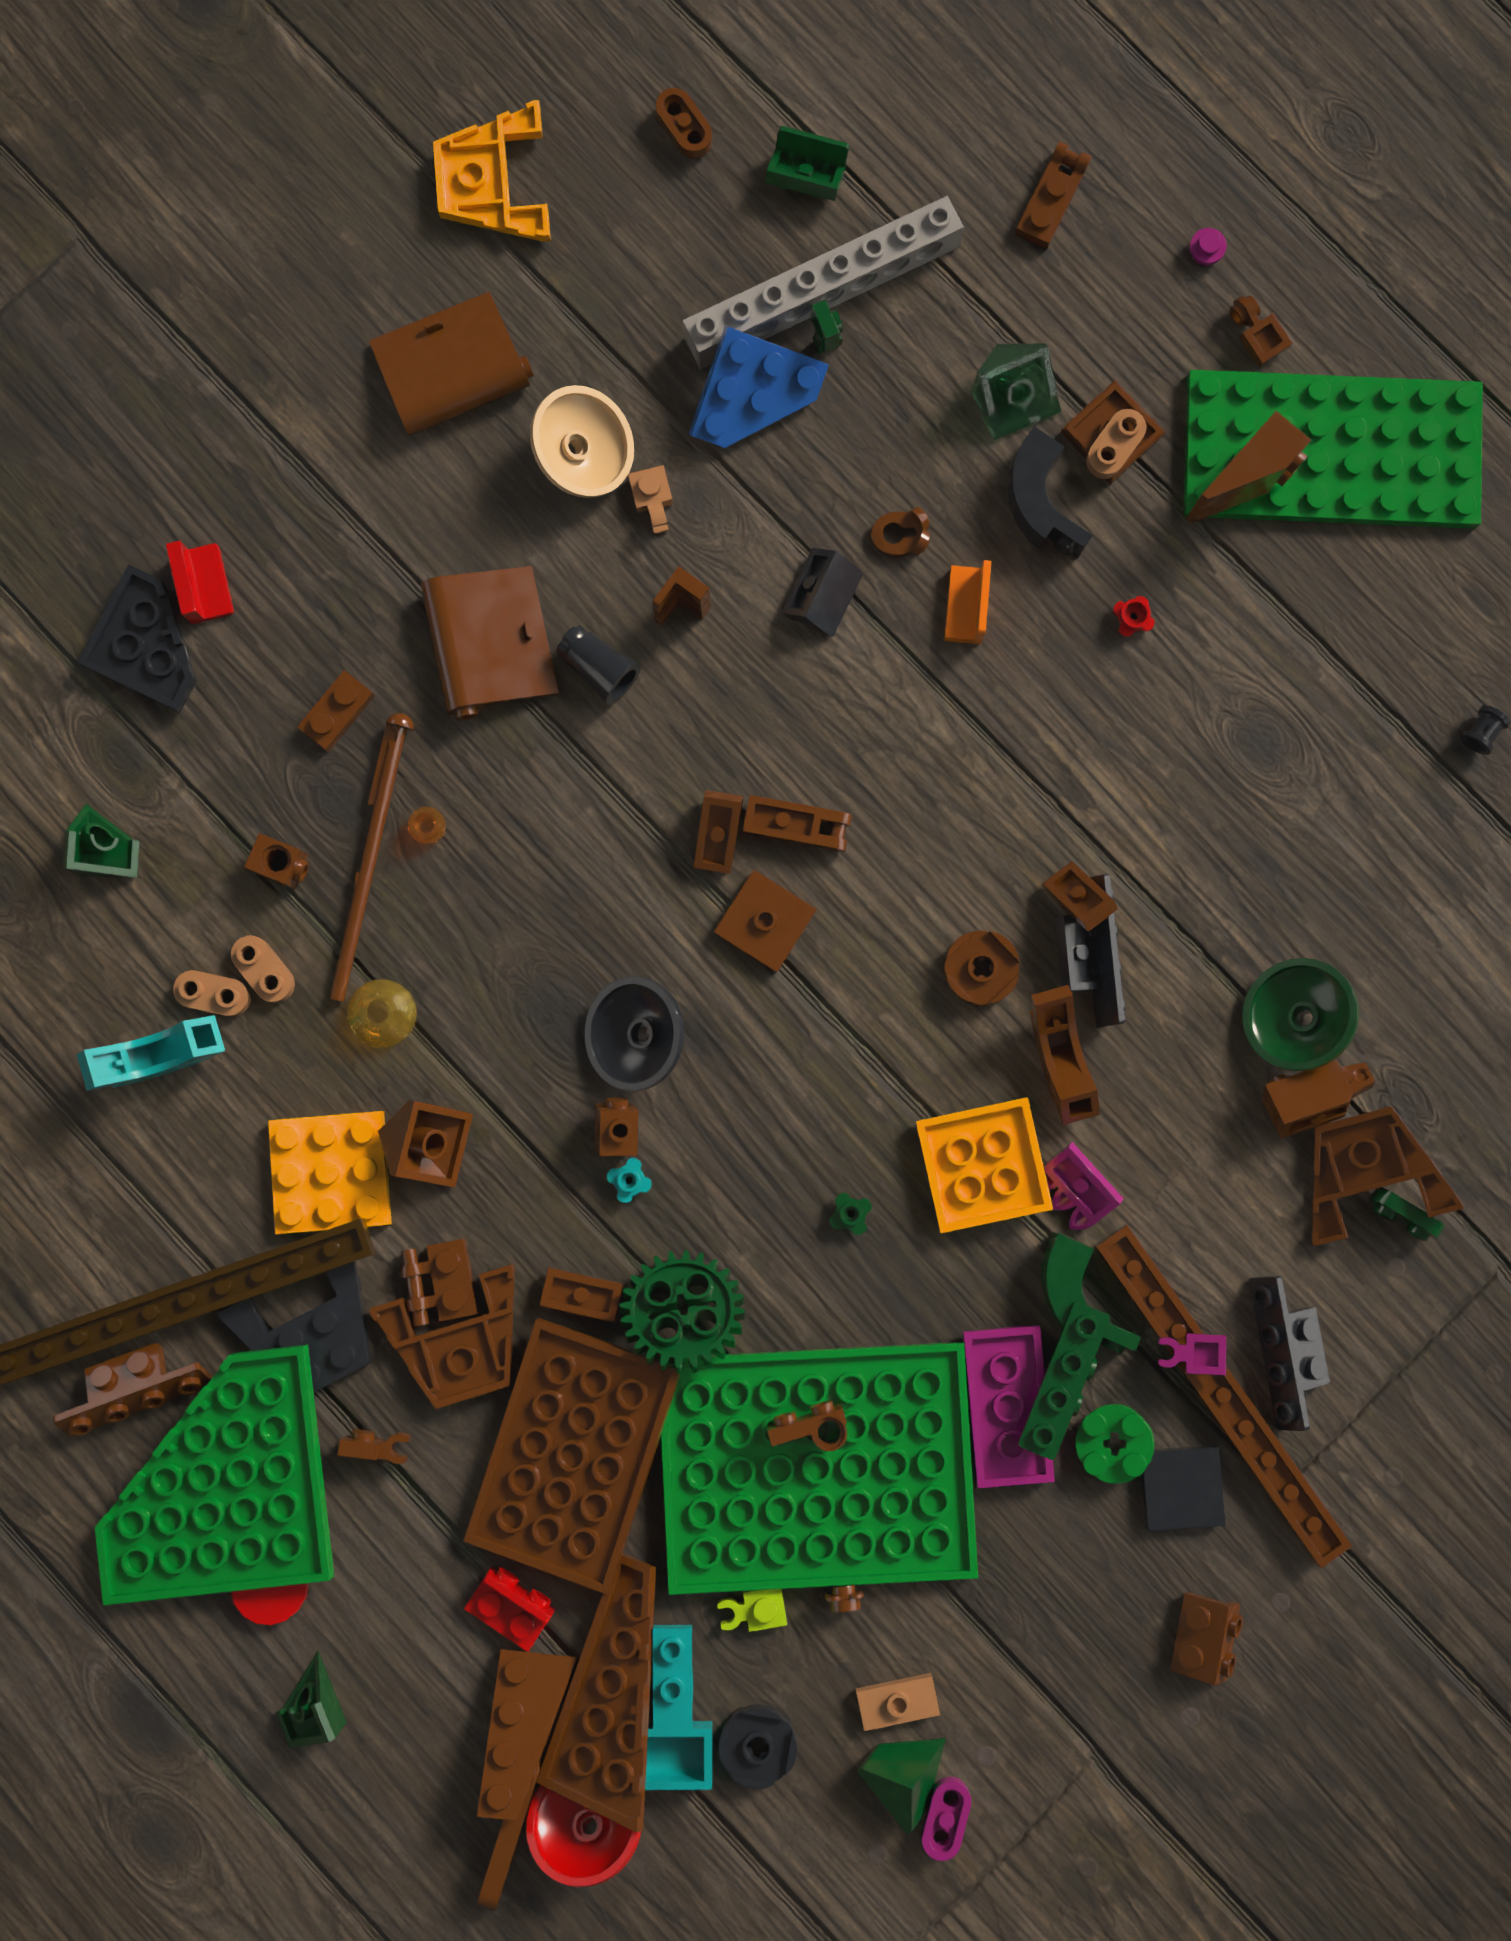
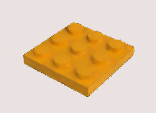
(984, 1165)
(328, 1172)

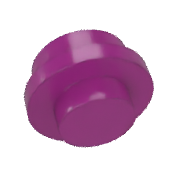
(1208, 246)

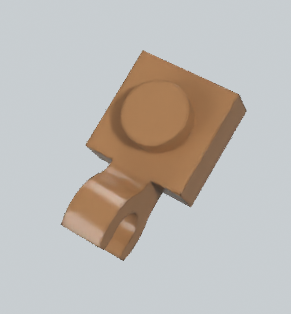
(651, 494)

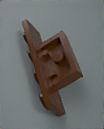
(129, 1386)

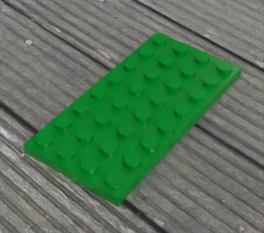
(1374, 454)

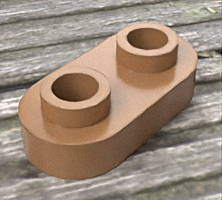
(1117, 442)
(261, 968)
(210, 993)

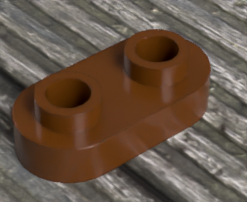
(685, 125)

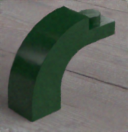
(1062, 1285)

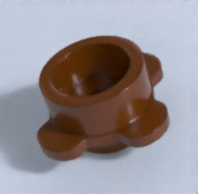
(844, 1598)

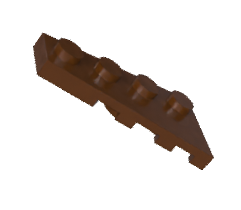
(521, 1721)

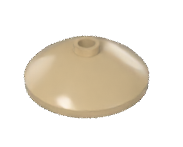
(596, 432)

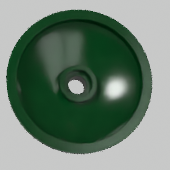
(1280, 1001)

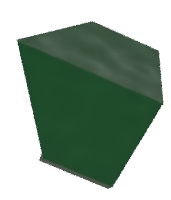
(99, 848)
(312, 1710)
(903, 1777)

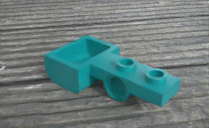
(676, 1745)

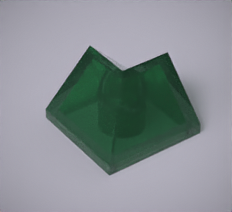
(1016, 388)

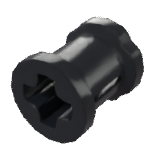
(1488, 717)

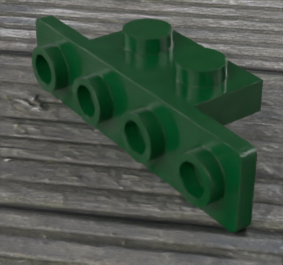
(1064, 1379)

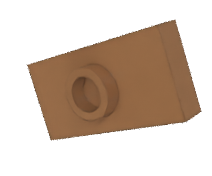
(897, 1701)

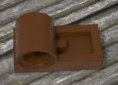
(789, 1427)

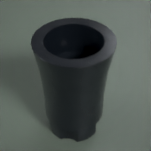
(598, 664)

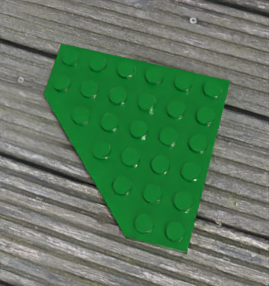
(227, 1491)

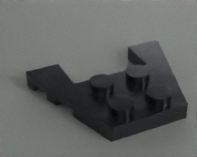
(332, 1330)

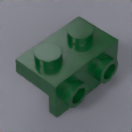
(807, 163)

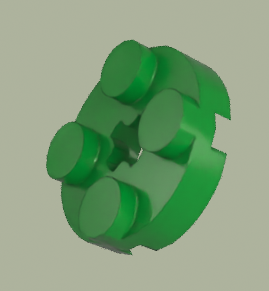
(1130, 1427)

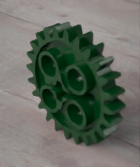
(689, 1343)

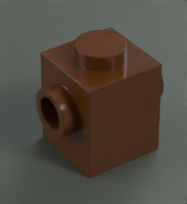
(621, 1139)

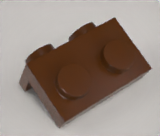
(1206, 1639)

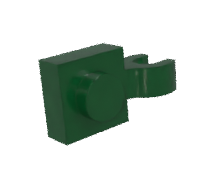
(826, 326)

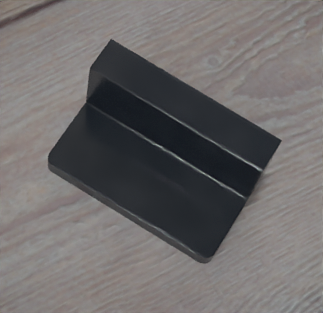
(823, 590)

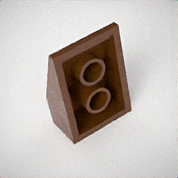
(1264, 461)

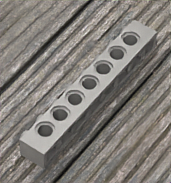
(831, 276)

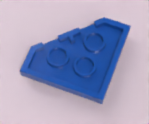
(753, 387)

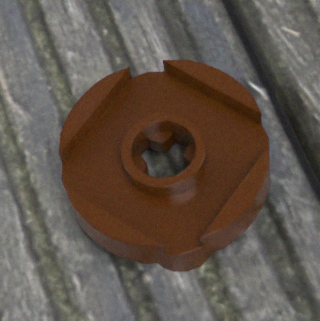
(983, 946)

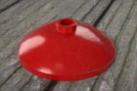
(564, 1848)

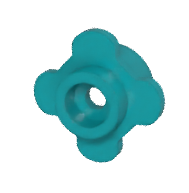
(618, 1178)

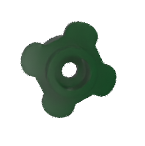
(855, 1223)

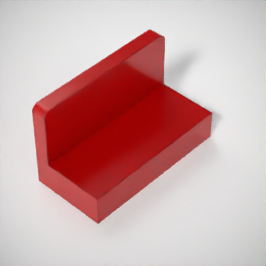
(200, 581)

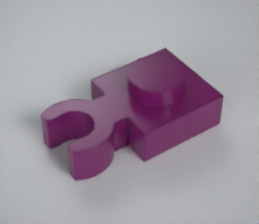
(1201, 1353)

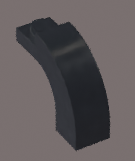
(1029, 498)

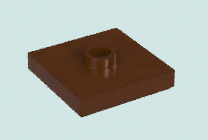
(765, 921)

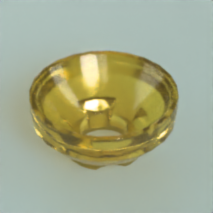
(400, 1018)

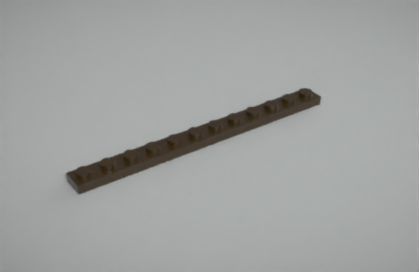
(185, 1300)

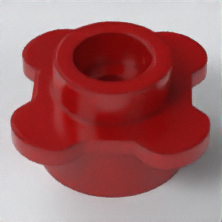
(1138, 606)

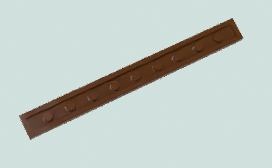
(1226, 1401)

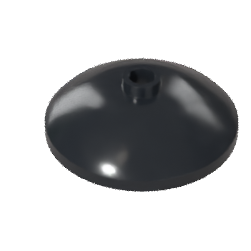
(618, 1030)

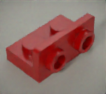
(510, 1607)

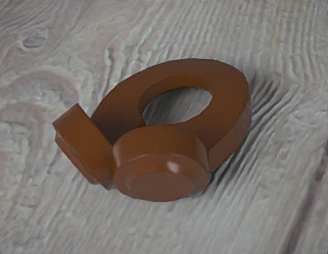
(914, 519)

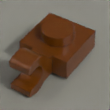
(365, 1446)

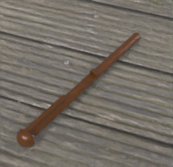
(379, 798)

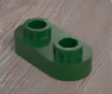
(1393, 1206)

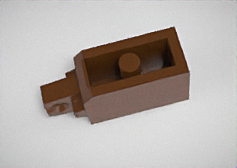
(1314, 1096)

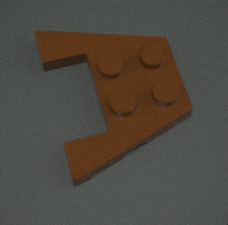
(1368, 1155)
(460, 1357)

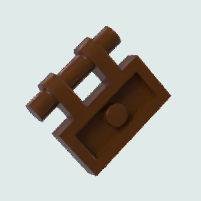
(451, 1282)

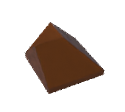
(426, 1142)

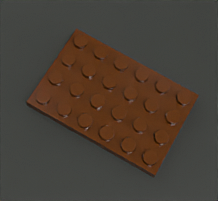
(572, 1456)

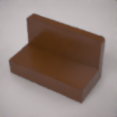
(681, 589)

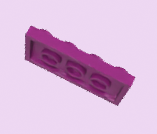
(1002, 1384)

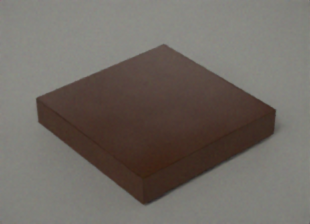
(1091, 421)

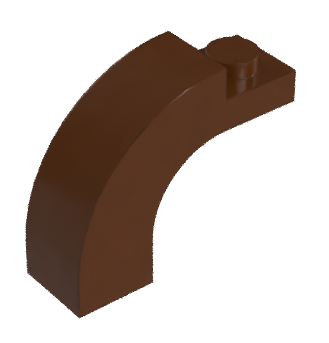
(1062, 1056)

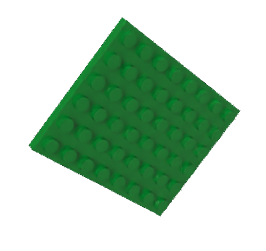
(799, 1516)

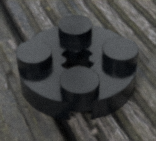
(738, 1758)

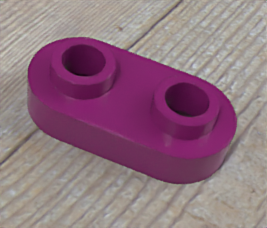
(946, 1816)

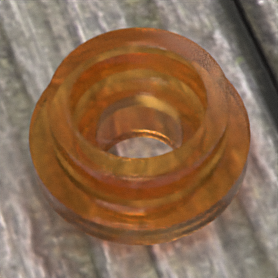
(421, 815)

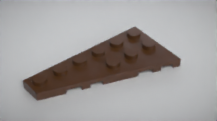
(603, 1725)

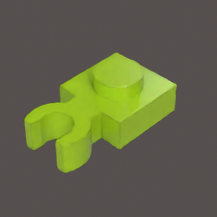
(760, 1608)

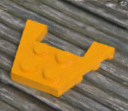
(475, 176)

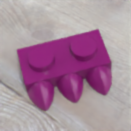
(1080, 1186)

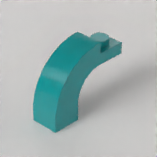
(152, 1055)

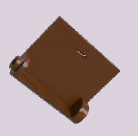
(450, 363)
(482, 641)

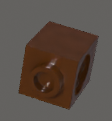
(266, 850)

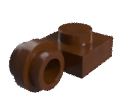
(1265, 337)

